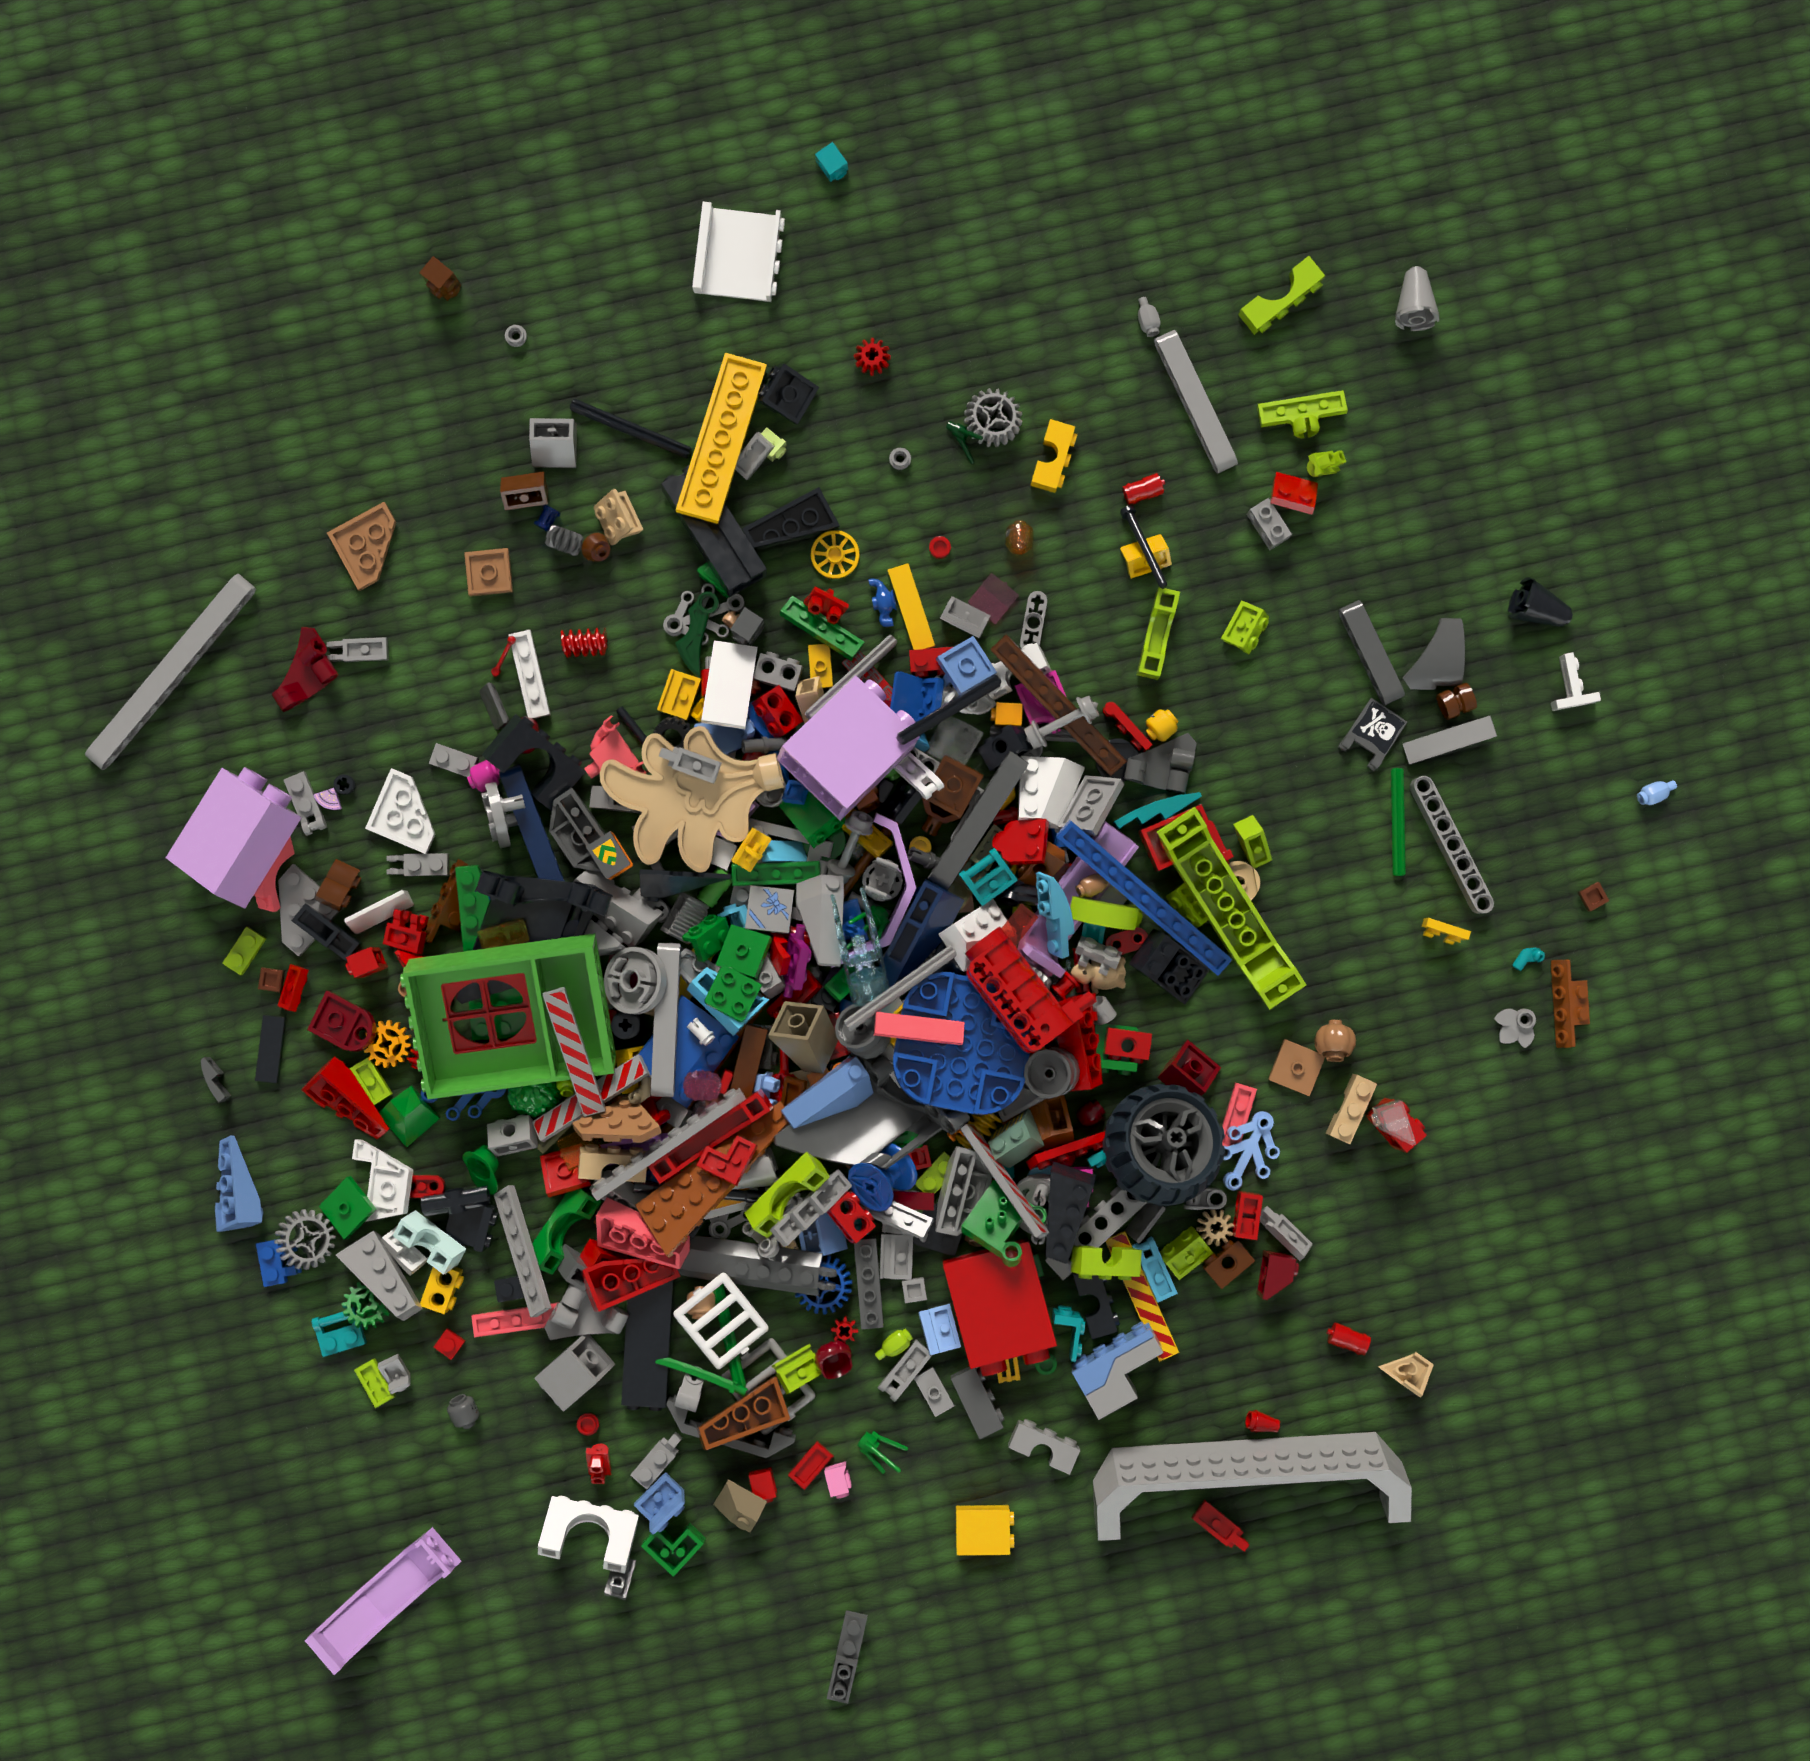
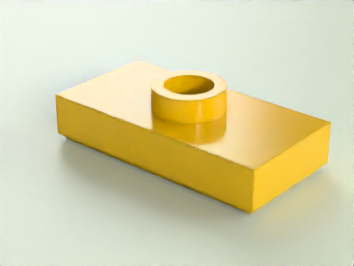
(821, 664)

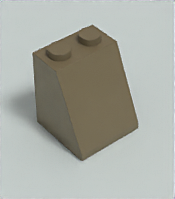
(805, 1035)

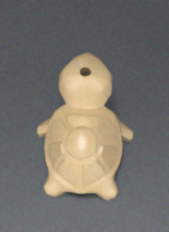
(1114, 977)

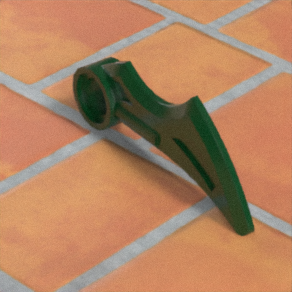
(690, 645)

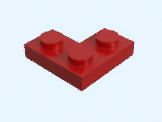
(729, 1166)

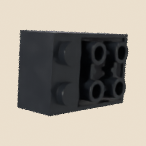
(1169, 966)

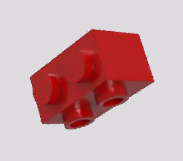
(924, 661)

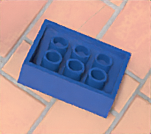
(689, 1052)

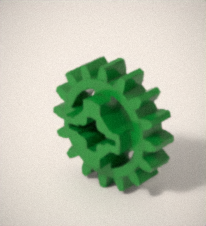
(363, 1313)

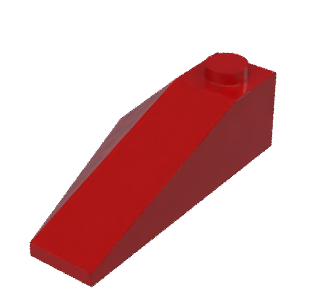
(620, 1280)

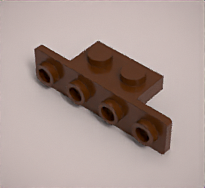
(447, 908)

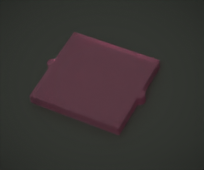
(993, 598)

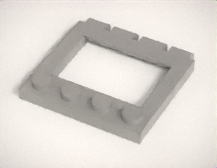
(740, 894)

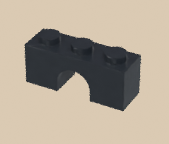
(1102, 1320)

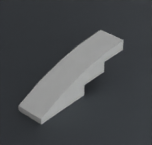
(1449, 739)
(810, 1208)

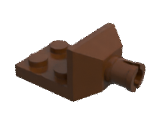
(952, 800)

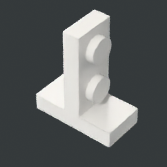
(1573, 685)

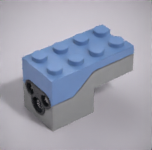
(1105, 1371)

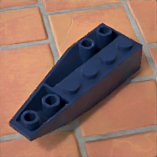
(919, 932)

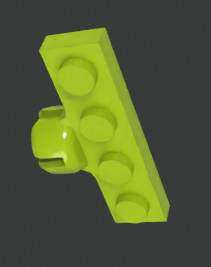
(1302, 412)

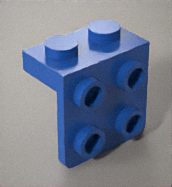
(916, 695)

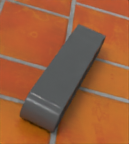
(1371, 652)

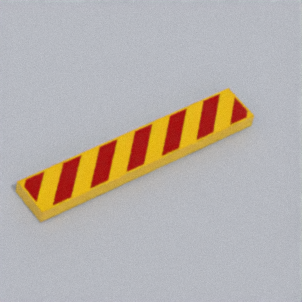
(1145, 1302)

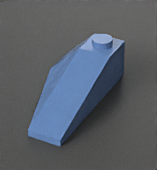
(239, 1200)

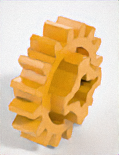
(390, 1052)

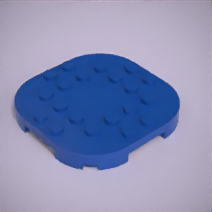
(967, 1078)

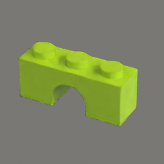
(1088, 1261)

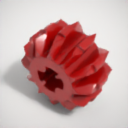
(864, 356)

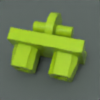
(1325, 463)

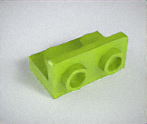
(1246, 627)
(1186, 905)
(1185, 1252)

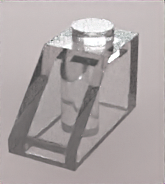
(1394, 1121)

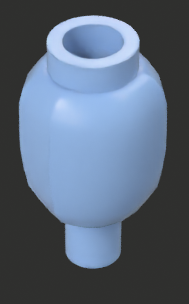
(1655, 792)

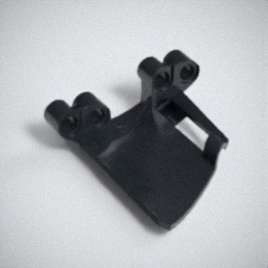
(542, 905)

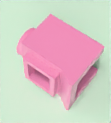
(838, 1480)

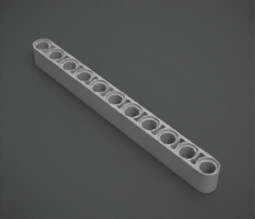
(170, 672)

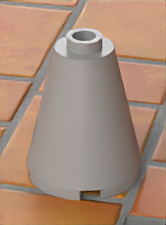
(1416, 302)
(761, 1172)

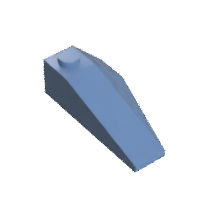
(835, 1092)

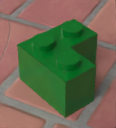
(671, 1552)

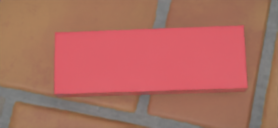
(1238, 1111)

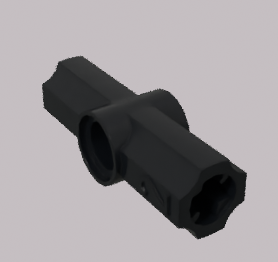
(1018, 894)
(455, 1200)

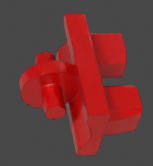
(826, 604)
(598, 1463)

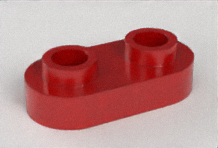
(1126, 940)
(423, 1185)

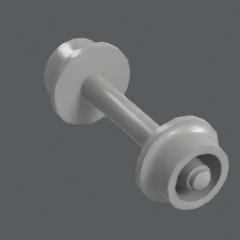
(1036, 735)
(860, 824)

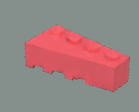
(627, 1232)

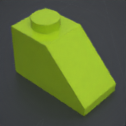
(1253, 841)

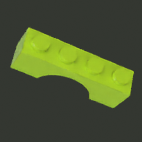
(1260, 311)
(1157, 633)
(804, 1174)

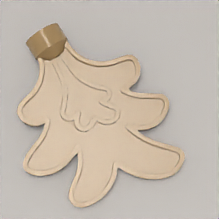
(687, 803)

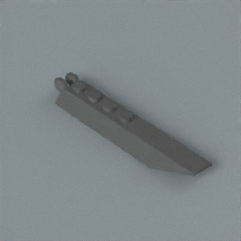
(787, 1271)

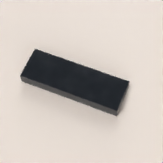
(270, 1049)

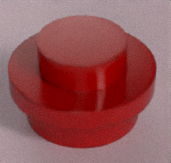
(588, 1424)

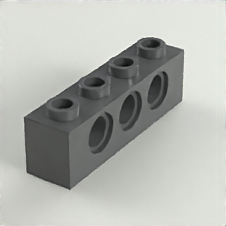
(868, 1283)

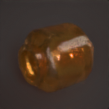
(1019, 537)

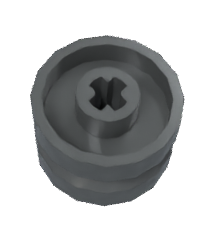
(861, 1040)
(1064, 1069)

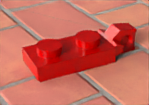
(1219, 1526)

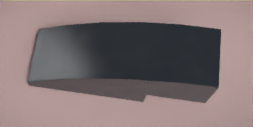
(326, 931)

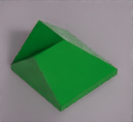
(409, 1116)

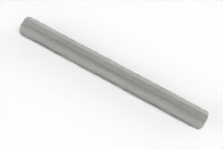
(859, 670)
(900, 988)

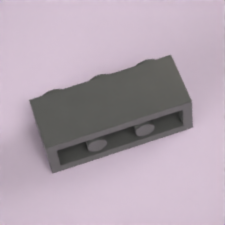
(977, 1401)

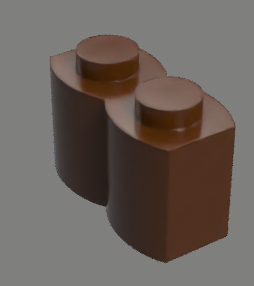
(337, 885)

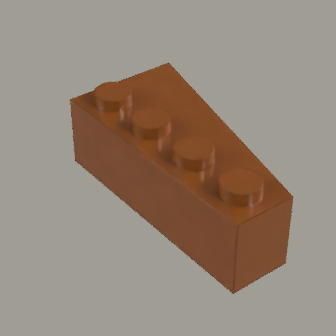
(748, 1415)

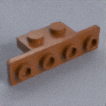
(1569, 1003)

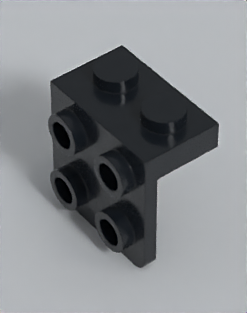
(473, 1227)

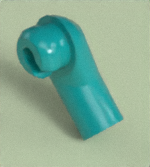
(1528, 955)

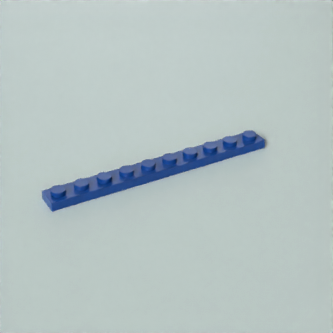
(1143, 897)

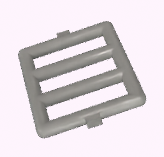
(748, 1358)

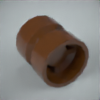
(1459, 700)

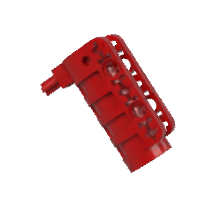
(1021, 991)

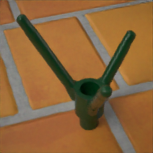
(961, 433)

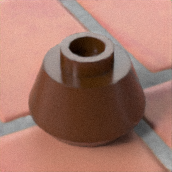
(596, 547)

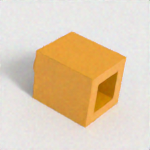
(1007, 714)

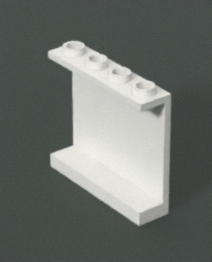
(737, 253)

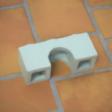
(418, 1230)

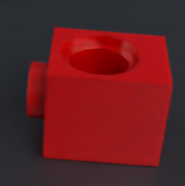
(763, 1484)

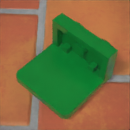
(732, 993)
(1124, 1065)

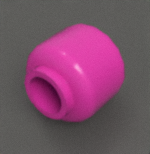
(482, 774)

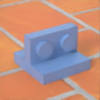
(965, 666)

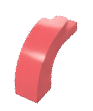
(266, 893)

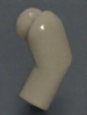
(641, 1093)

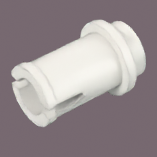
(701, 1032)

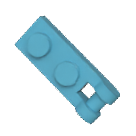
(1156, 1271)

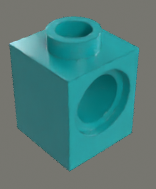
(831, 162)

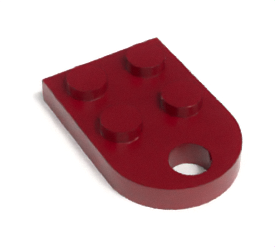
(341, 1022)

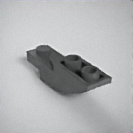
(847, 1656)

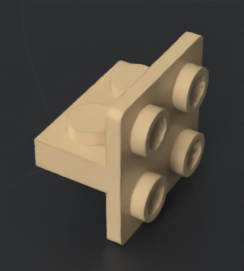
(617, 516)

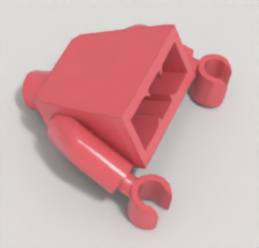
(610, 745)

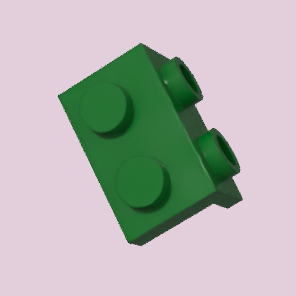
(707, 936)

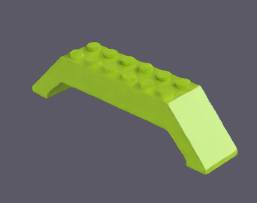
(1229, 908)

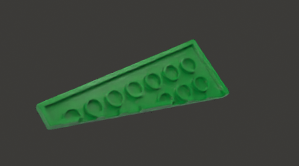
(472, 912)

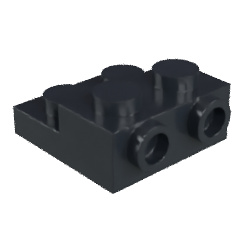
(787, 393)

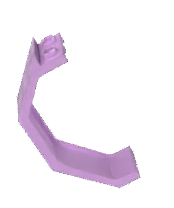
(907, 892)
(382, 1599)

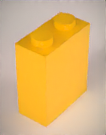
(984, 1530)

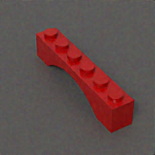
(711, 1135)

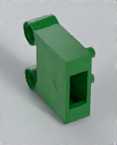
(995, 1222)

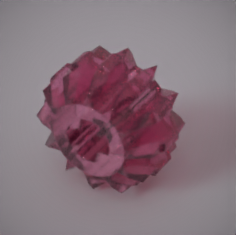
(702, 1085)

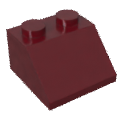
(1190, 1069)
(1275, 1273)

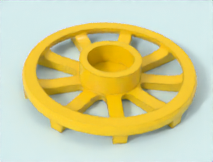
(835, 554)

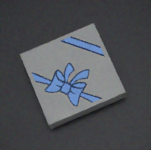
(769, 909)

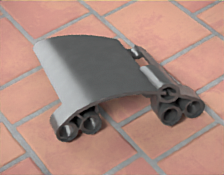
(874, 1124)

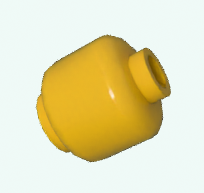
(1161, 725)

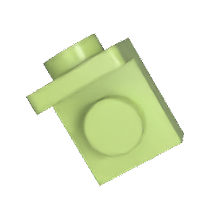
(780, 444)

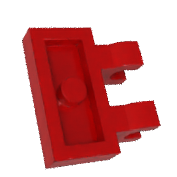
(403, 937)

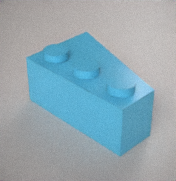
(699, 989)

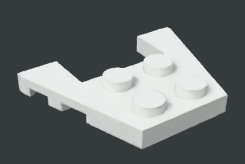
(388, 1181)

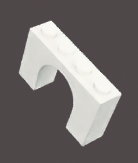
(565, 1514)

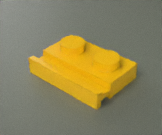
(679, 694)

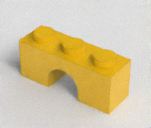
(1059, 437)

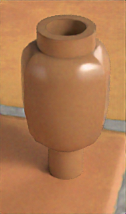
(1091, 886)

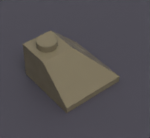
(739, 1505)

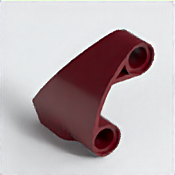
(308, 672)

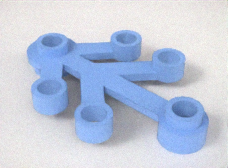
(1250, 1148)

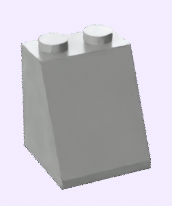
(574, 1371)

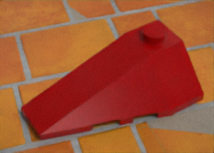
(341, 1091)

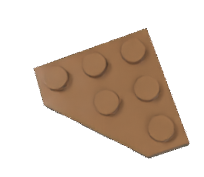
(364, 544)
(618, 1122)

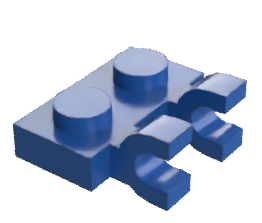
(271, 1266)

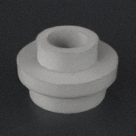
(511, 331)
(900, 452)

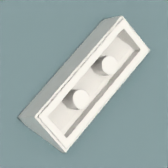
(378, 912)

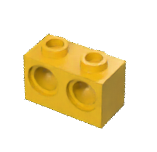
(437, 1285)

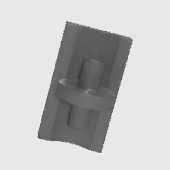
(619, 1583)

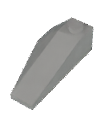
(817, 914)

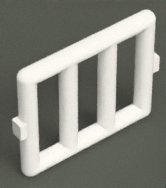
(706, 1346)

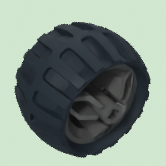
(1139, 1138)

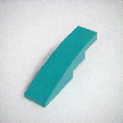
(1164, 807)

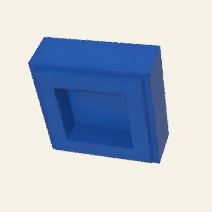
(795, 792)

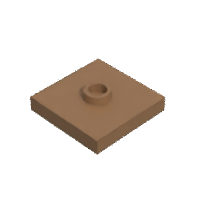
(488, 572)
(1296, 1067)

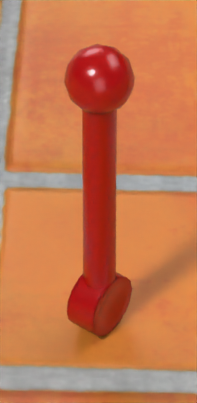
(496, 670)

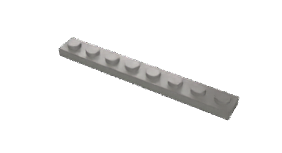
(660, 1148)

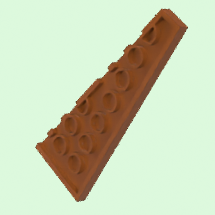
(690, 1195)

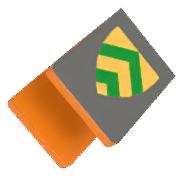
(609, 855)

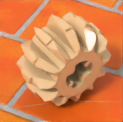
(1217, 1234)

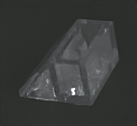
(955, 740)

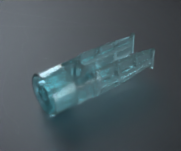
(867, 982)

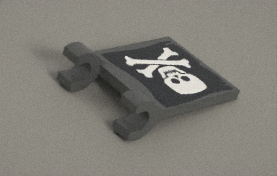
(1375, 731)

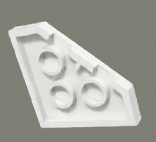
(401, 813)

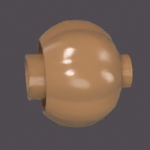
(1335, 1041)

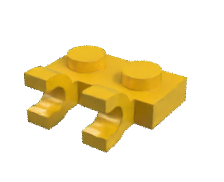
(1453, 933)

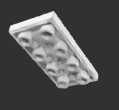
(729, 685)

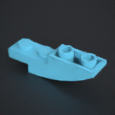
(1056, 909)

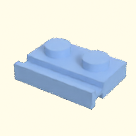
(939, 1329)

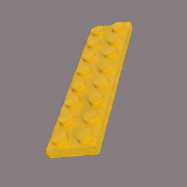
(721, 438)

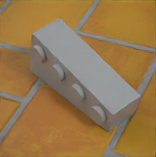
(626, 915)
(381, 1275)

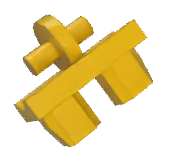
(751, 849)

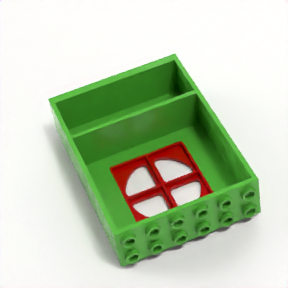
(533, 1055)

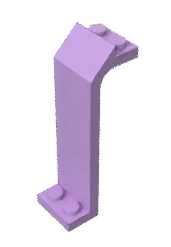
(1034, 943)

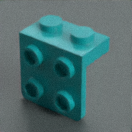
(1066, 1316)

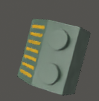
(1015, 1140)

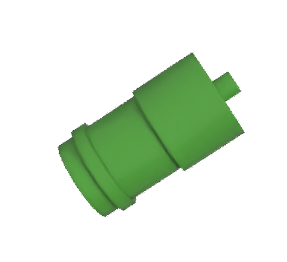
(711, 893)

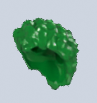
(534, 1099)

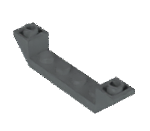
(781, 1438)

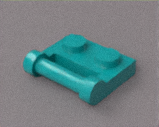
(993, 882)
(338, 1339)

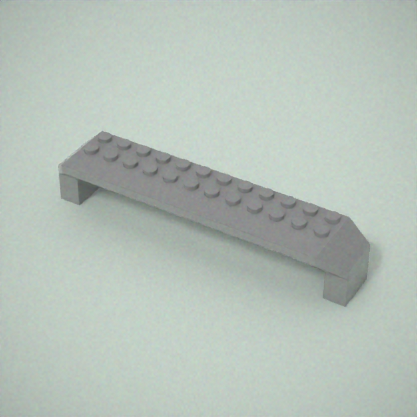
(1247, 1463)

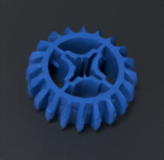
(841, 1288)

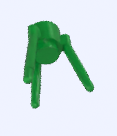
(880, 918)
(869, 1445)

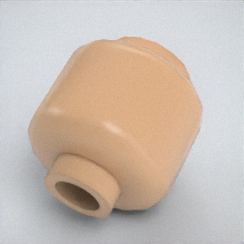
(703, 1306)

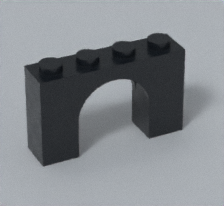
(521, 736)

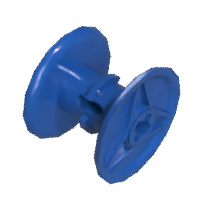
(875, 1185)

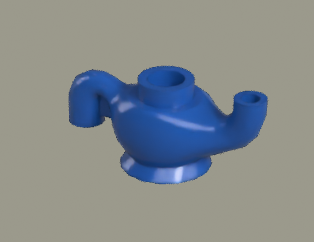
(883, 602)

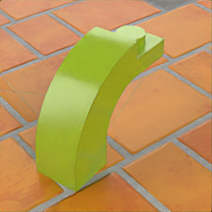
(1105, 913)

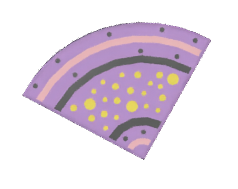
(328, 799)

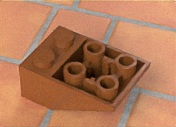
(1052, 1122)

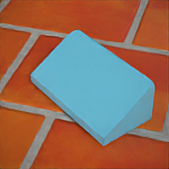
(784, 852)

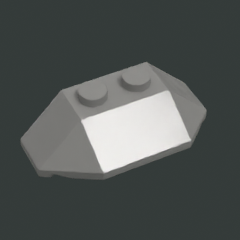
(961, 1189)

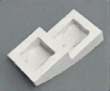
(407, 1258)

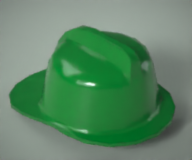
(482, 1167)

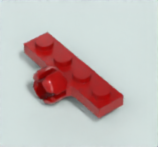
(1066, 1153)

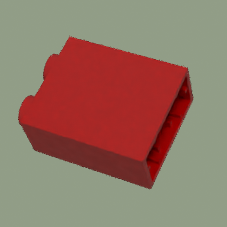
(999, 1309)

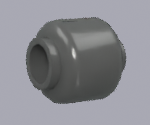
(463, 1411)

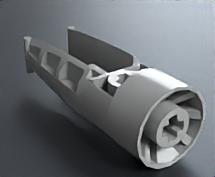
(882, 880)

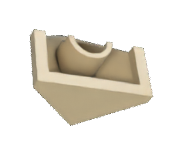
(1410, 1371)

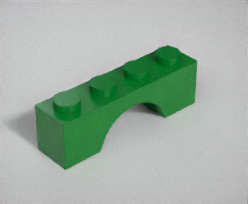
(549, 1242)

